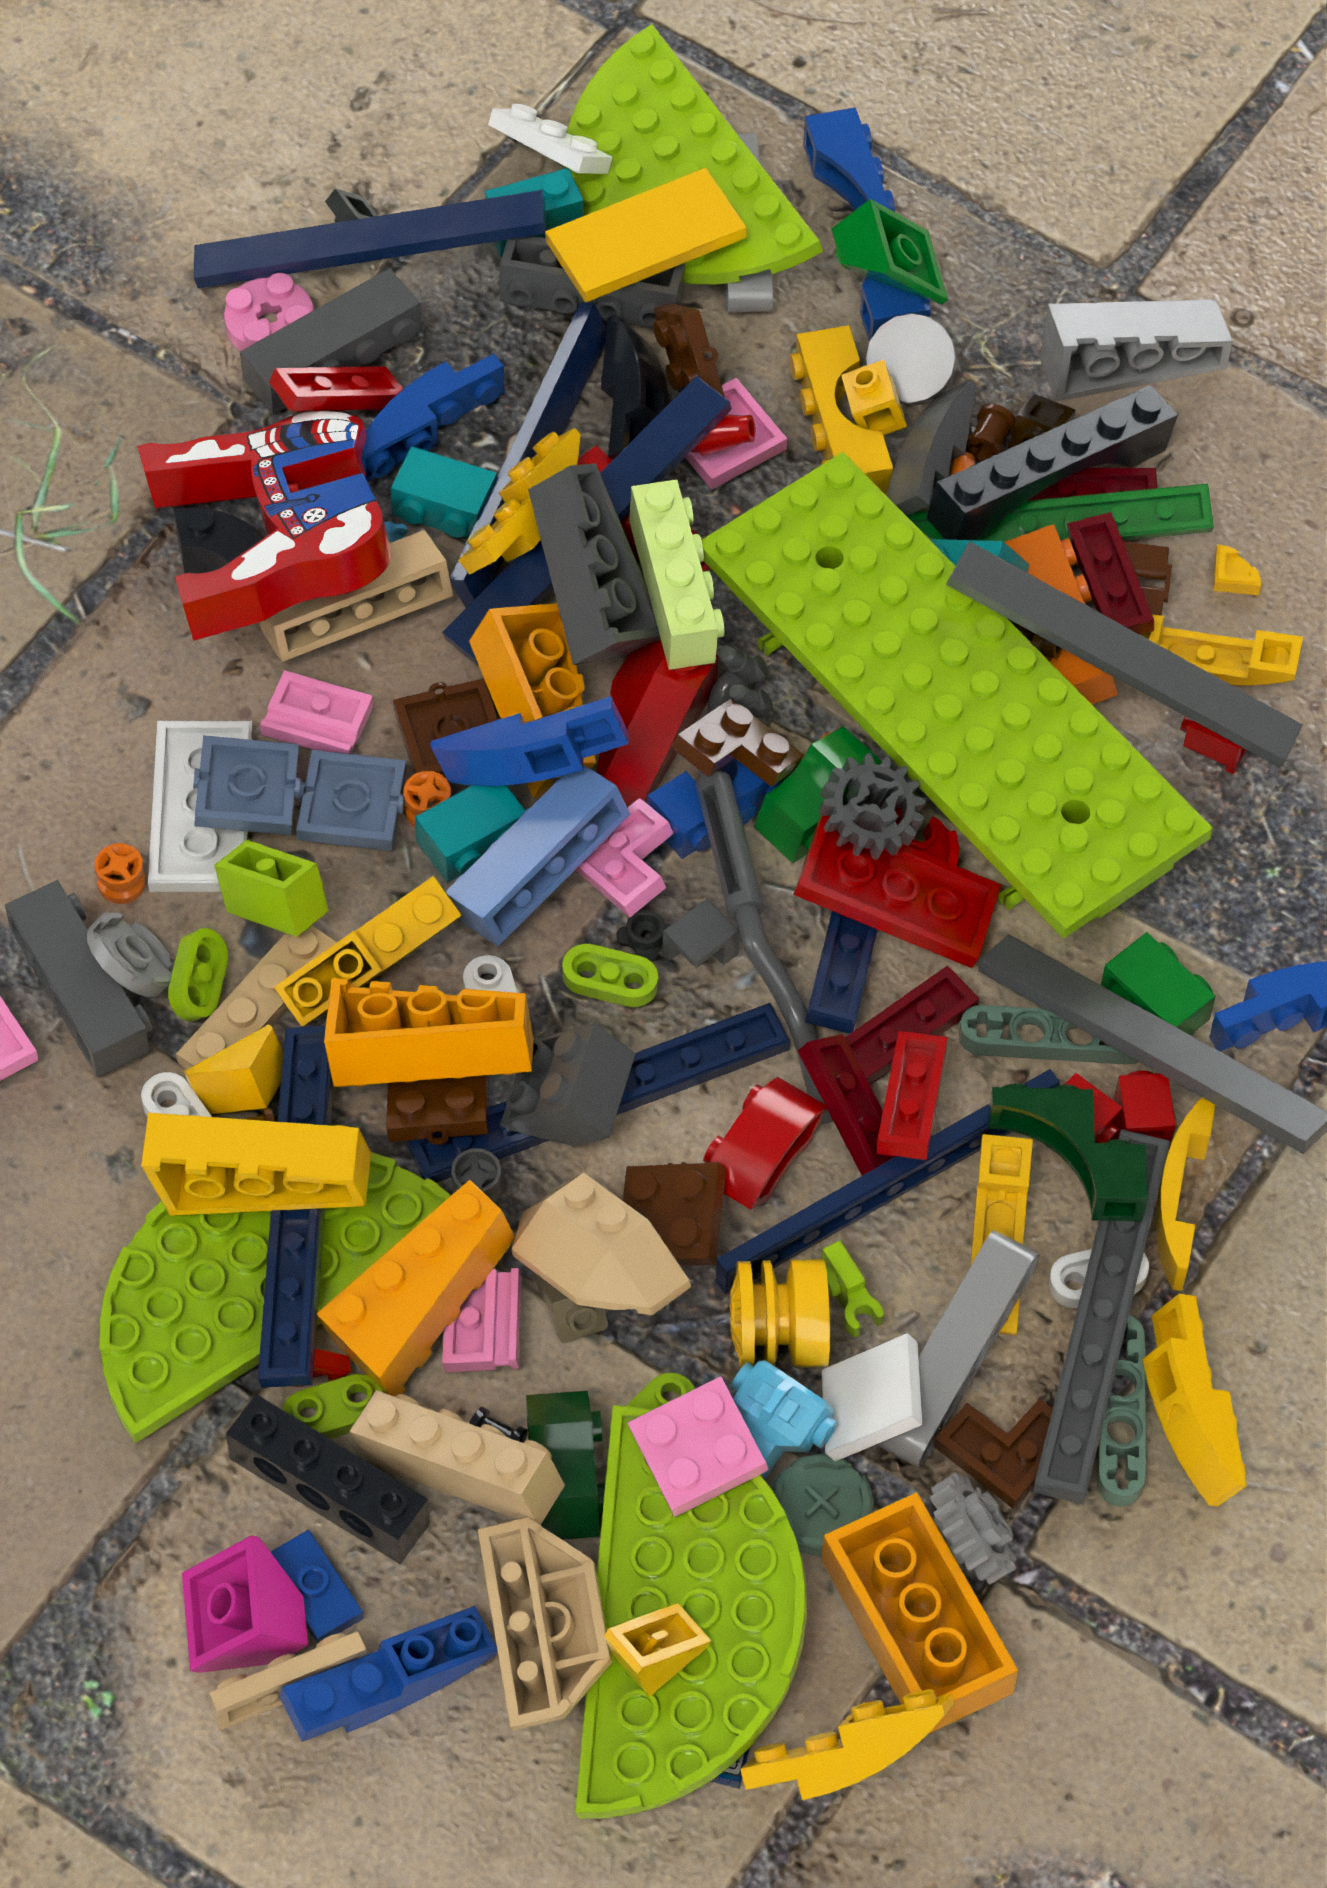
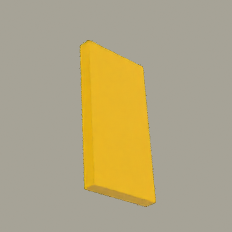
(645, 234)

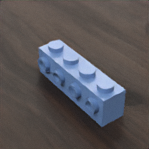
(537, 853)

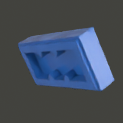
(326, 1598)

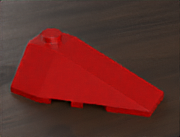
(655, 709)

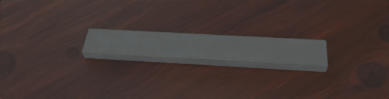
(1124, 654)
(1155, 1043)
(1096, 1342)

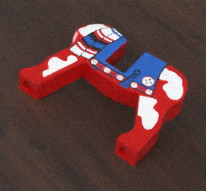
(313, 503)

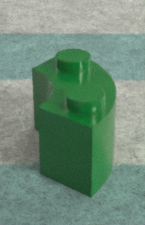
(791, 809)

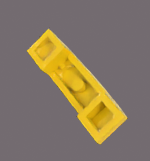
(1237, 661)
(1002, 1197)
(1172, 1236)

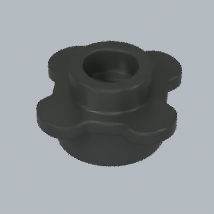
(643, 922)

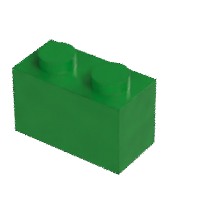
(1157, 982)

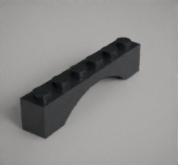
(989, 491)

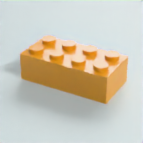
(918, 1609)

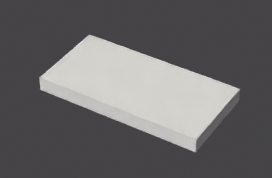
(181, 853)

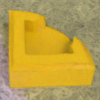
(1234, 573)

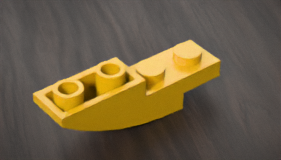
(516, 524)
(369, 949)
(1192, 1413)
(868, 1744)

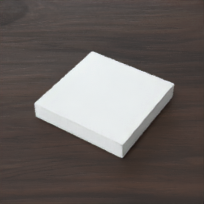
(873, 1396)

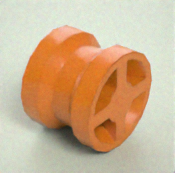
(423, 789)
(123, 861)

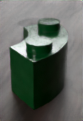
(567, 1431)

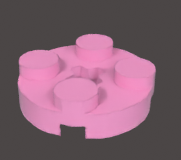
(262, 296)

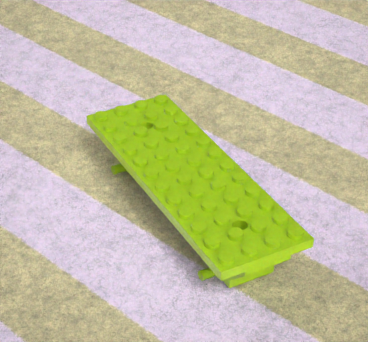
(955, 696)

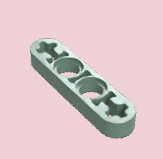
(1051, 1047)
(1130, 1410)

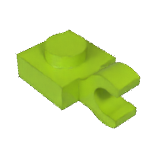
(849, 1287)

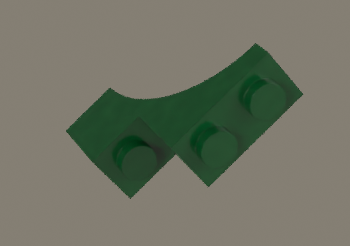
(1064, 1121)

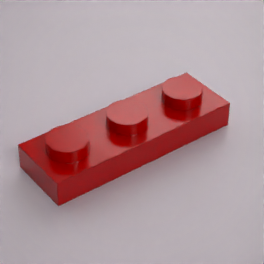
(335, 388)
(912, 1095)

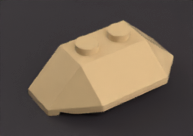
(598, 1250)
(543, 1620)

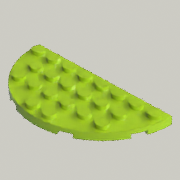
(665, 126)
(192, 1288)
(741, 1583)

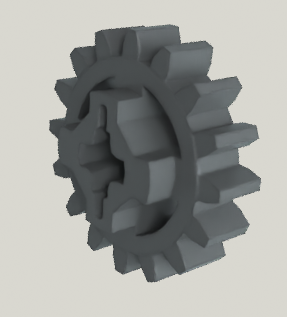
(869, 824)

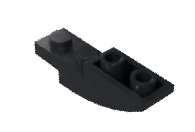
(633, 381)

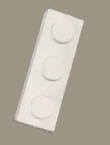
(550, 139)

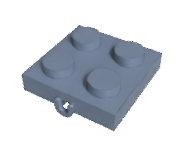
(246, 785)
(351, 800)

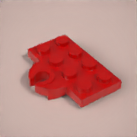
(909, 895)

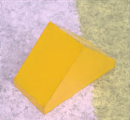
(239, 1075)
(657, 1645)

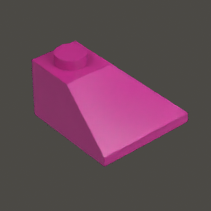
(241, 1609)

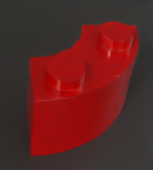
(765, 1140)

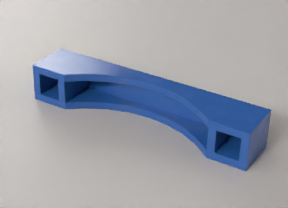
(843, 160)

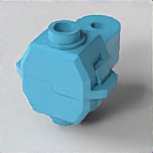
(781, 1412)

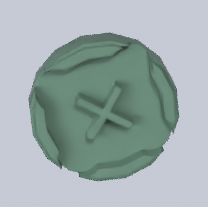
(821, 1498)

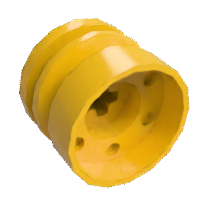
(782, 1313)

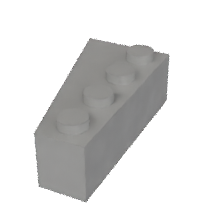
(1130, 344)

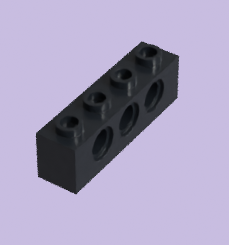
(328, 1478)

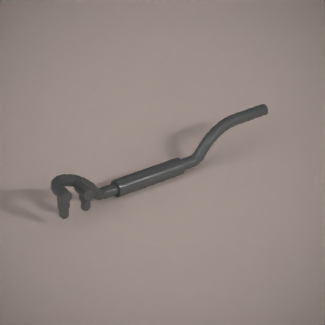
(734, 857)

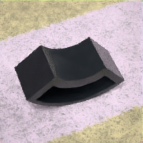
(211, 538)

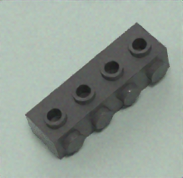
(536, 279)
(337, 334)
(86, 996)

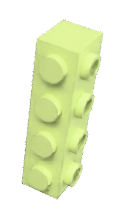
(674, 574)

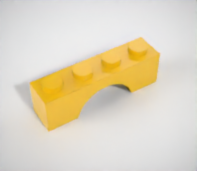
(819, 364)

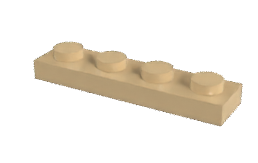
(254, 1000)

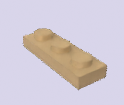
(249, 1696)

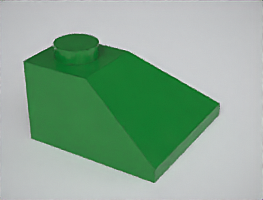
(889, 251)

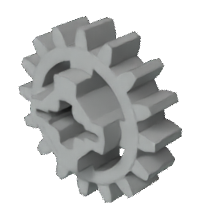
(973, 1528)

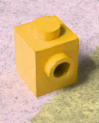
(874, 398)

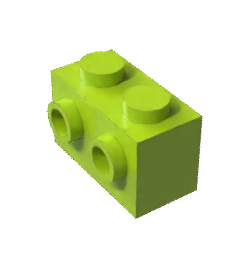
(271, 888)

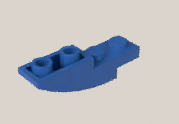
(424, 406)
(532, 751)
(1274, 1002)
(390, 1678)

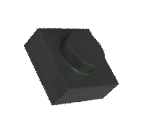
(349, 206)

